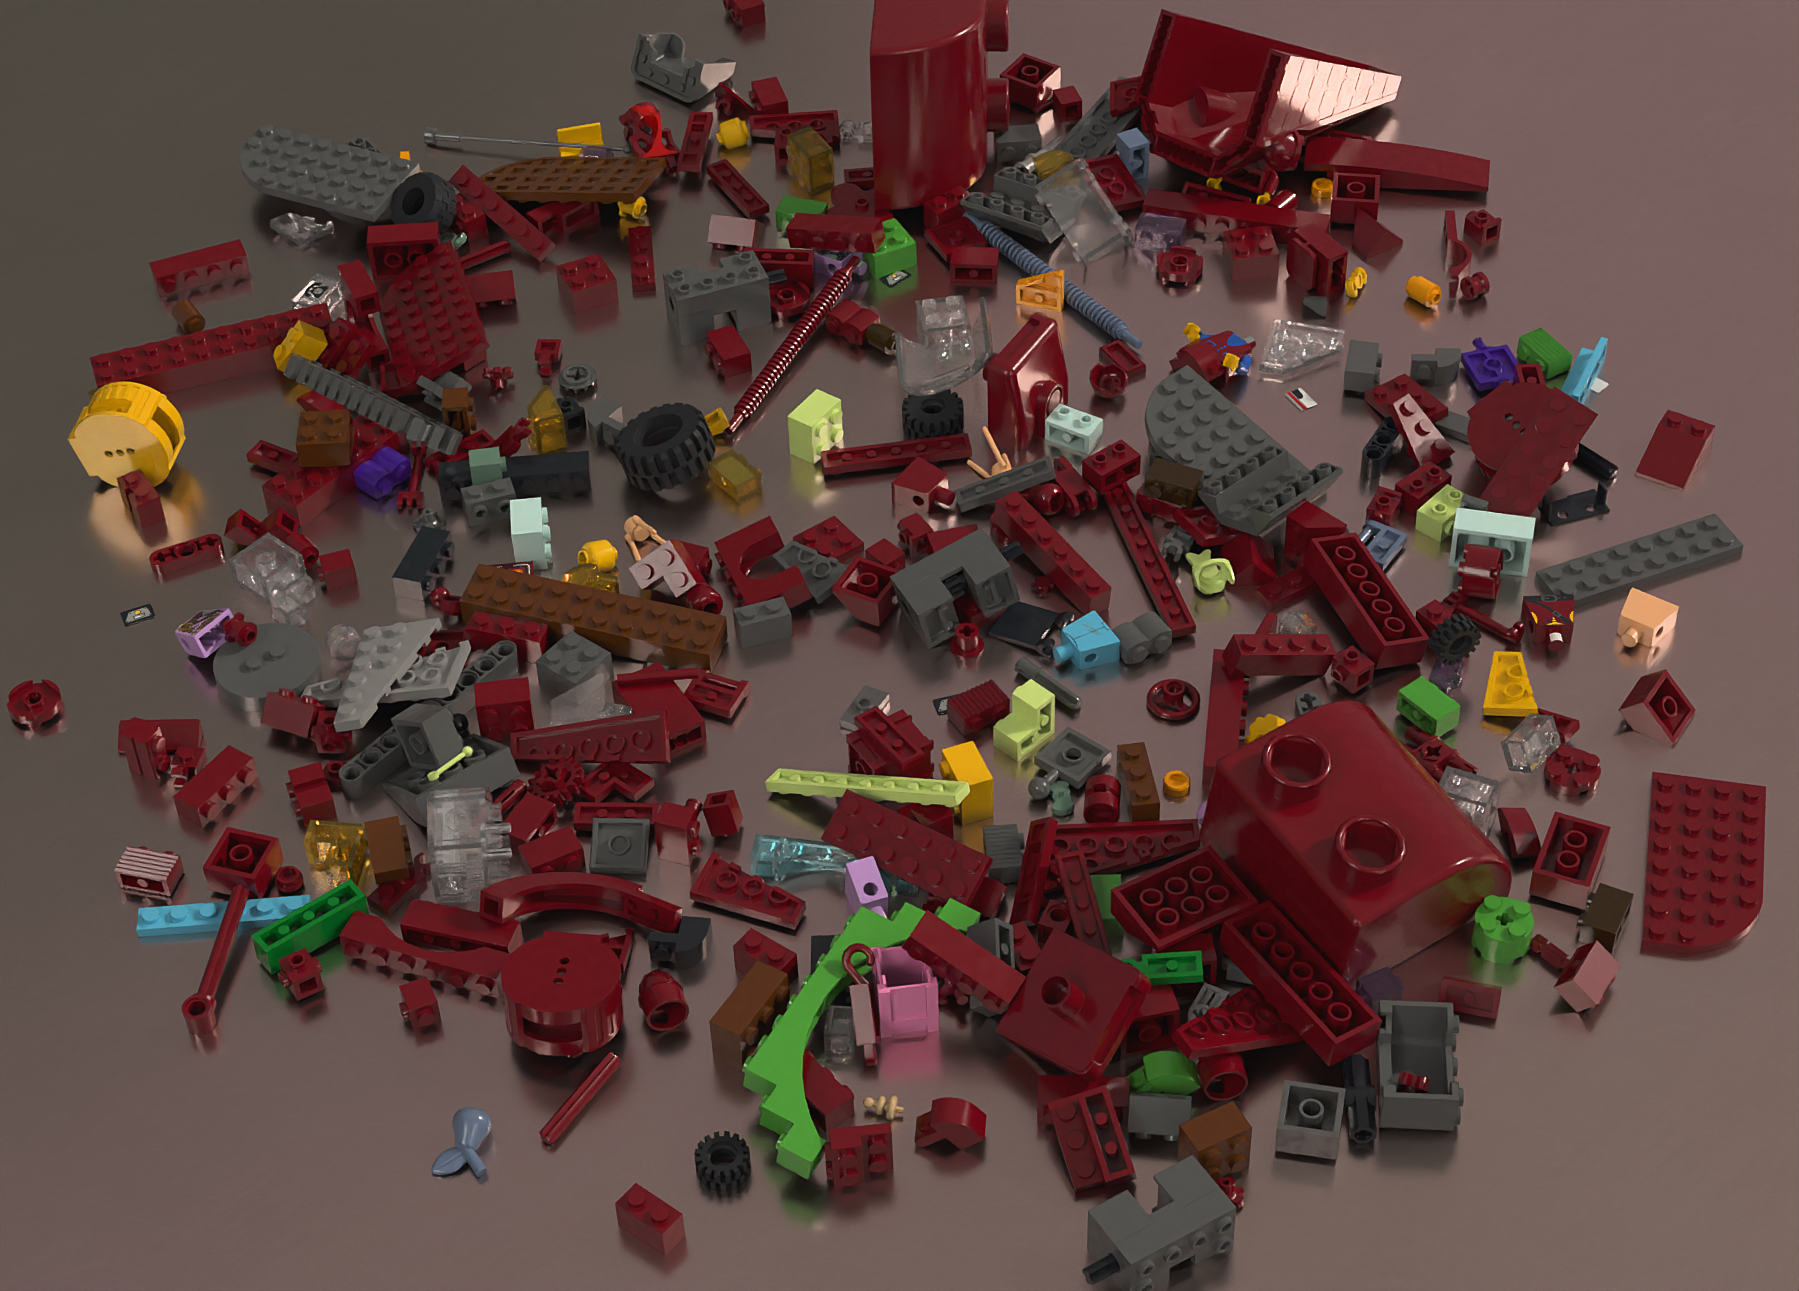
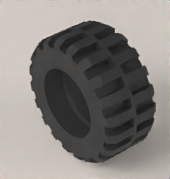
(665, 446)

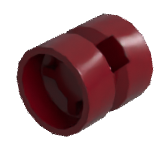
(1102, 799)

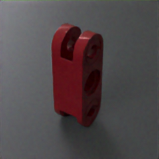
(1075, 489)

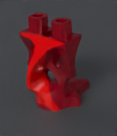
(638, 124)

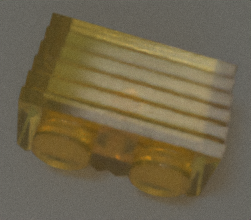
(735, 475)

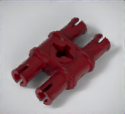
(1435, 754)

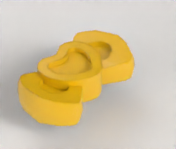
(1355, 282)

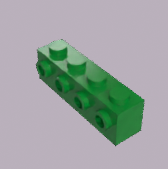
(309, 925)

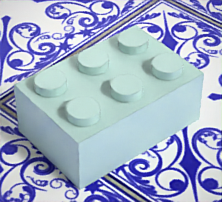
(1497, 530)

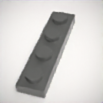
(1002, 484)

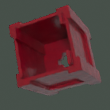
(869, 760)

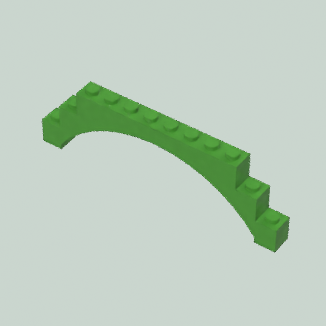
(778, 1064)

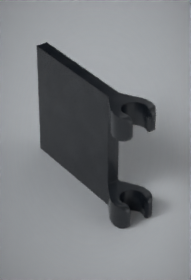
(1029, 625)

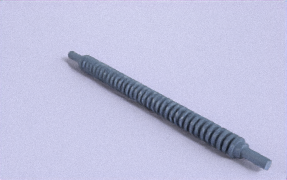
(1072, 294)

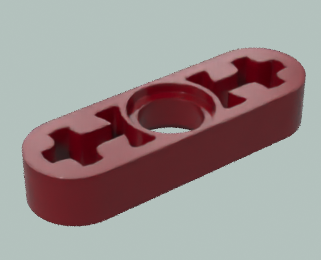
(193, 545)

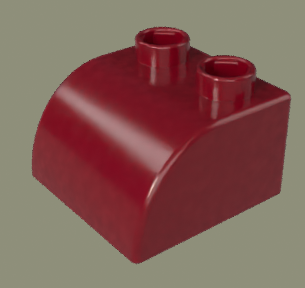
(934, 95)
(1350, 839)

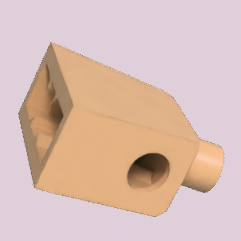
(1645, 619)

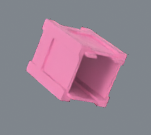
(904, 992)

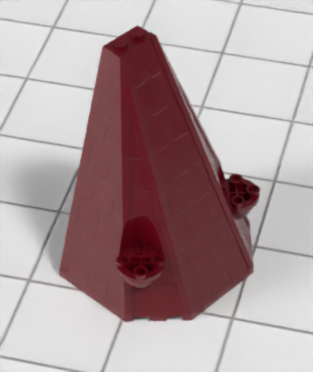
(1237, 97)

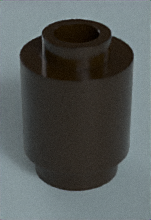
(881, 337)

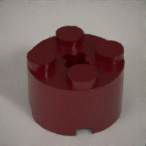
(1480, 571)

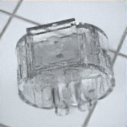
(465, 843)

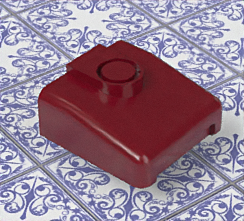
(1026, 384)
(1074, 1006)

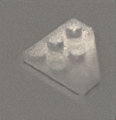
(1298, 345)

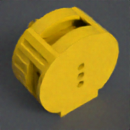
(128, 431)

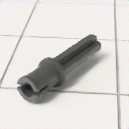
(1041, 677)

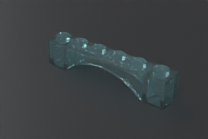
(783, 856)

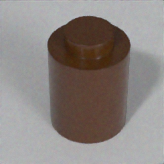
(188, 317)

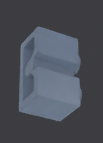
(1134, 153)

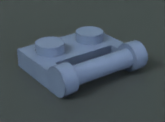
(1385, 543)

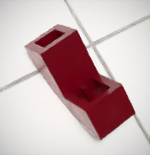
(246, 529)

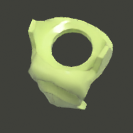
(1206, 574)

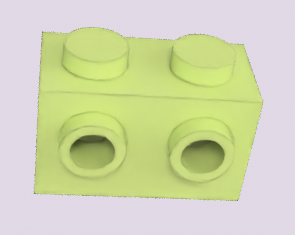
(1438, 514)

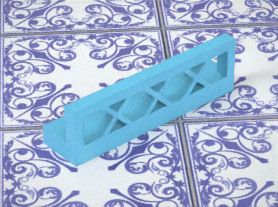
(1585, 371)

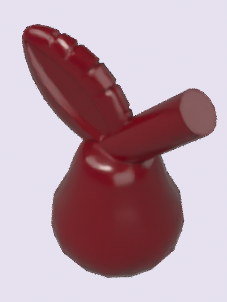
(1046, 498)

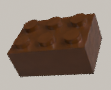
(749, 1014)

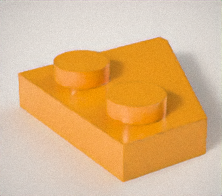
(1042, 291)

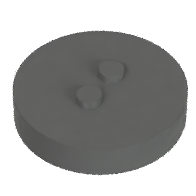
(276, 659)

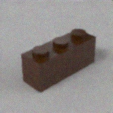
(1137, 782)

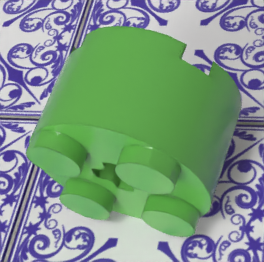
(1502, 929)

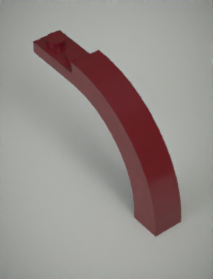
(577, 891)

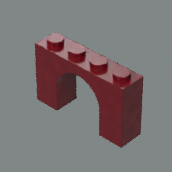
(360, 303)
(746, 548)

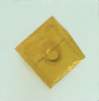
(546, 424)

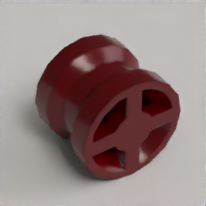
(1475, 285)

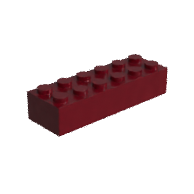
(312, 490)
(1366, 600)
(1299, 983)

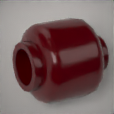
(704, 598)

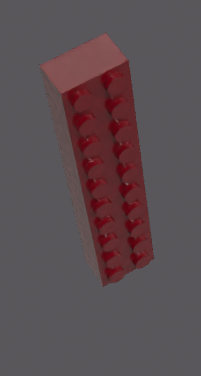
(206, 354)

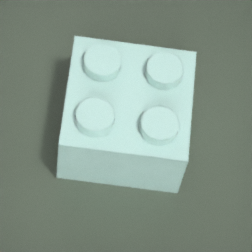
(529, 532)

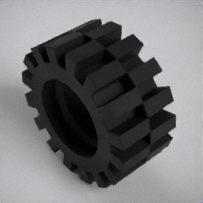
(1454, 639)
(718, 1147)

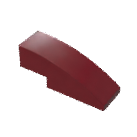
(562, 216)

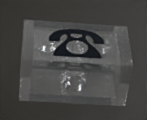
(317, 291)

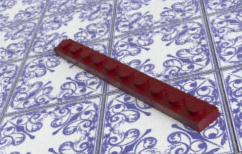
(1149, 561)

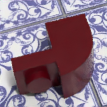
(1200, 358)
(951, 1119)

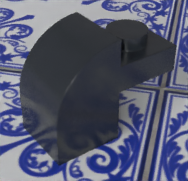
(687, 947)

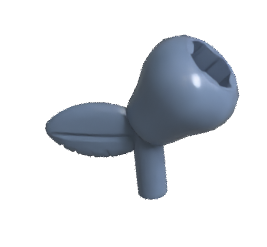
(470, 1130)

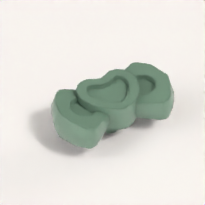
(457, 240)
(1061, 797)

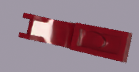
(1456, 251)

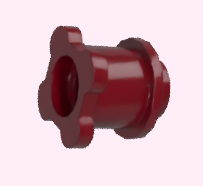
(239, 630)

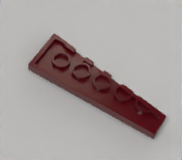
(618, 739)

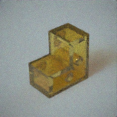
(339, 847)

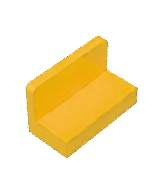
(582, 134)

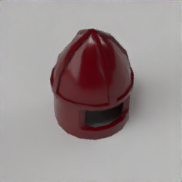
(662, 993)
(1223, 1067)

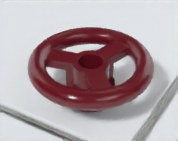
(1173, 696)

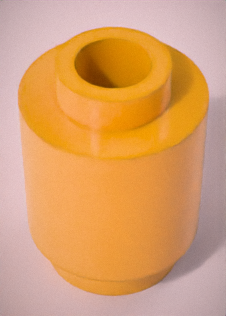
(1423, 291)

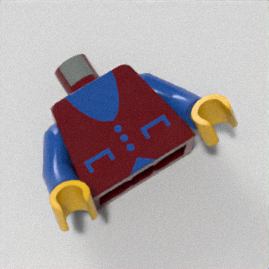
(1231, 349)

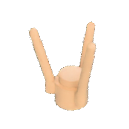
(999, 467)
(639, 531)

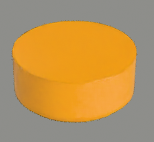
(1322, 188)
(1176, 783)

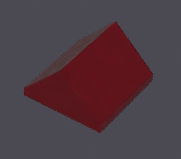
(1250, 560)

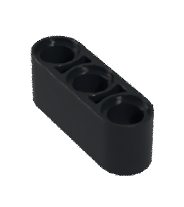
(1381, 449)

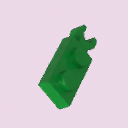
(1170, 967)

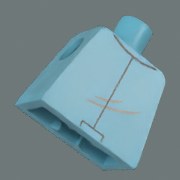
(1088, 643)

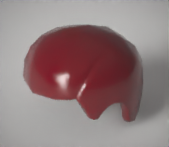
(1108, 380)

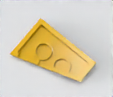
(1508, 687)

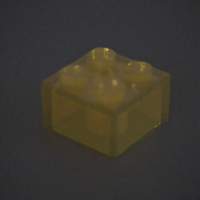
(810, 160)

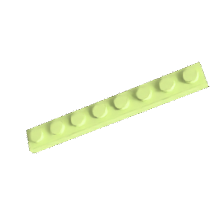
(869, 786)

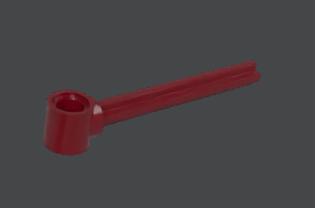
(203, 1001)

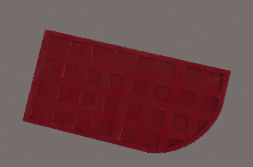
(431, 317)
(1702, 863)

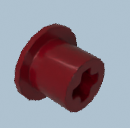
(967, 641)

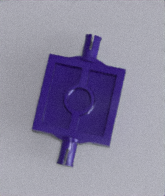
(1489, 365)

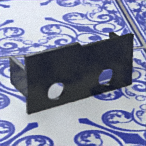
(1575, 506)

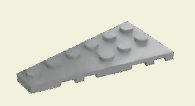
(379, 661)
(426, 678)

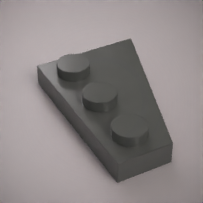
(817, 570)

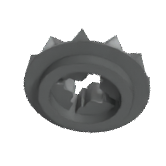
(568, 376)

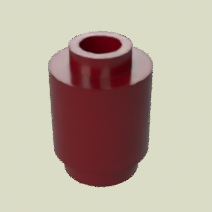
(303, 546)

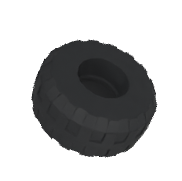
(423, 200)

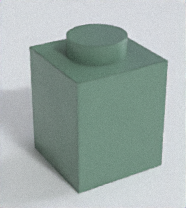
(486, 465)

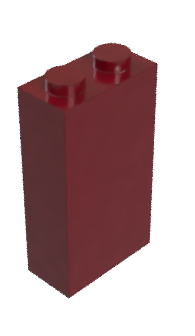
(685, 722)

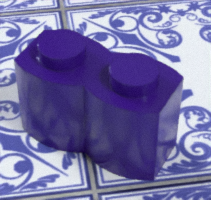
(382, 472)

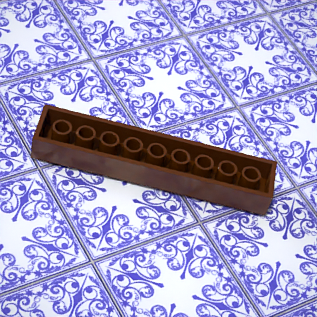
(609, 619)

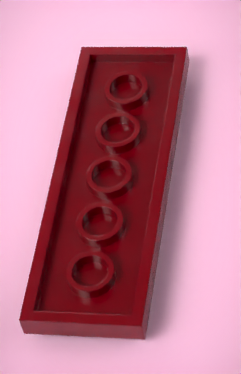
(1538, 455)
(907, 849)

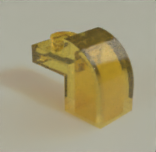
(1051, 162)
(589, 576)

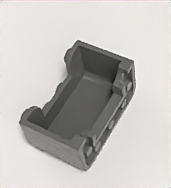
(1418, 1041)

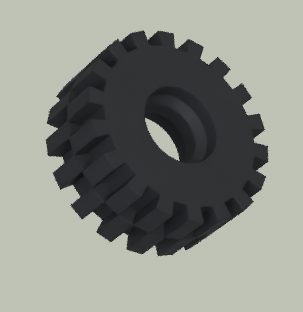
(946, 421)

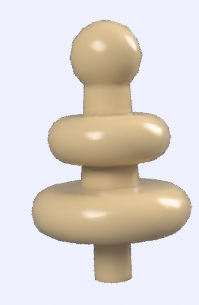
(881, 1106)

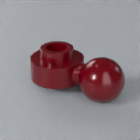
(444, 600)

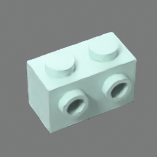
(1073, 429)

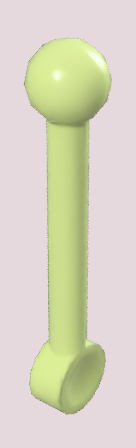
(466, 752)

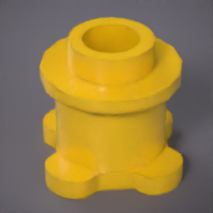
(635, 209)

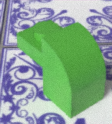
(1165, 1072)

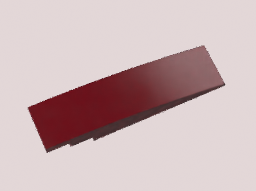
(1398, 164)

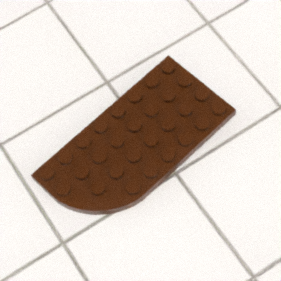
(575, 179)

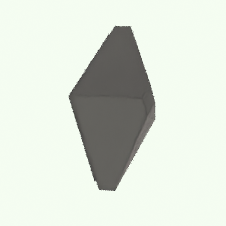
(1316, 303)

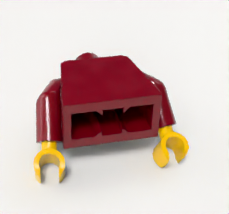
(1254, 177)

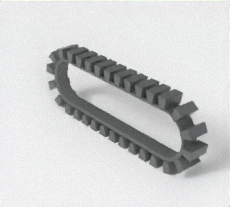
(373, 404)

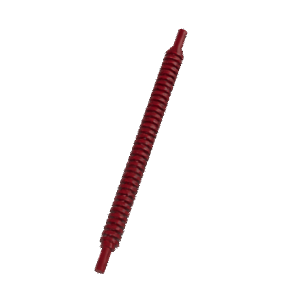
(792, 345)

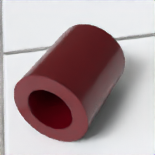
(1284, 199)

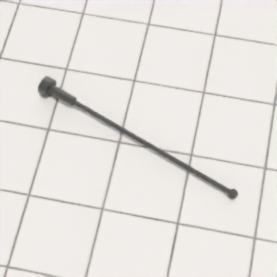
(432, 135)

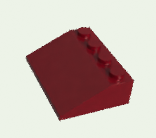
(1180, 899)

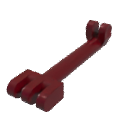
(412, 494)
(1457, 604)

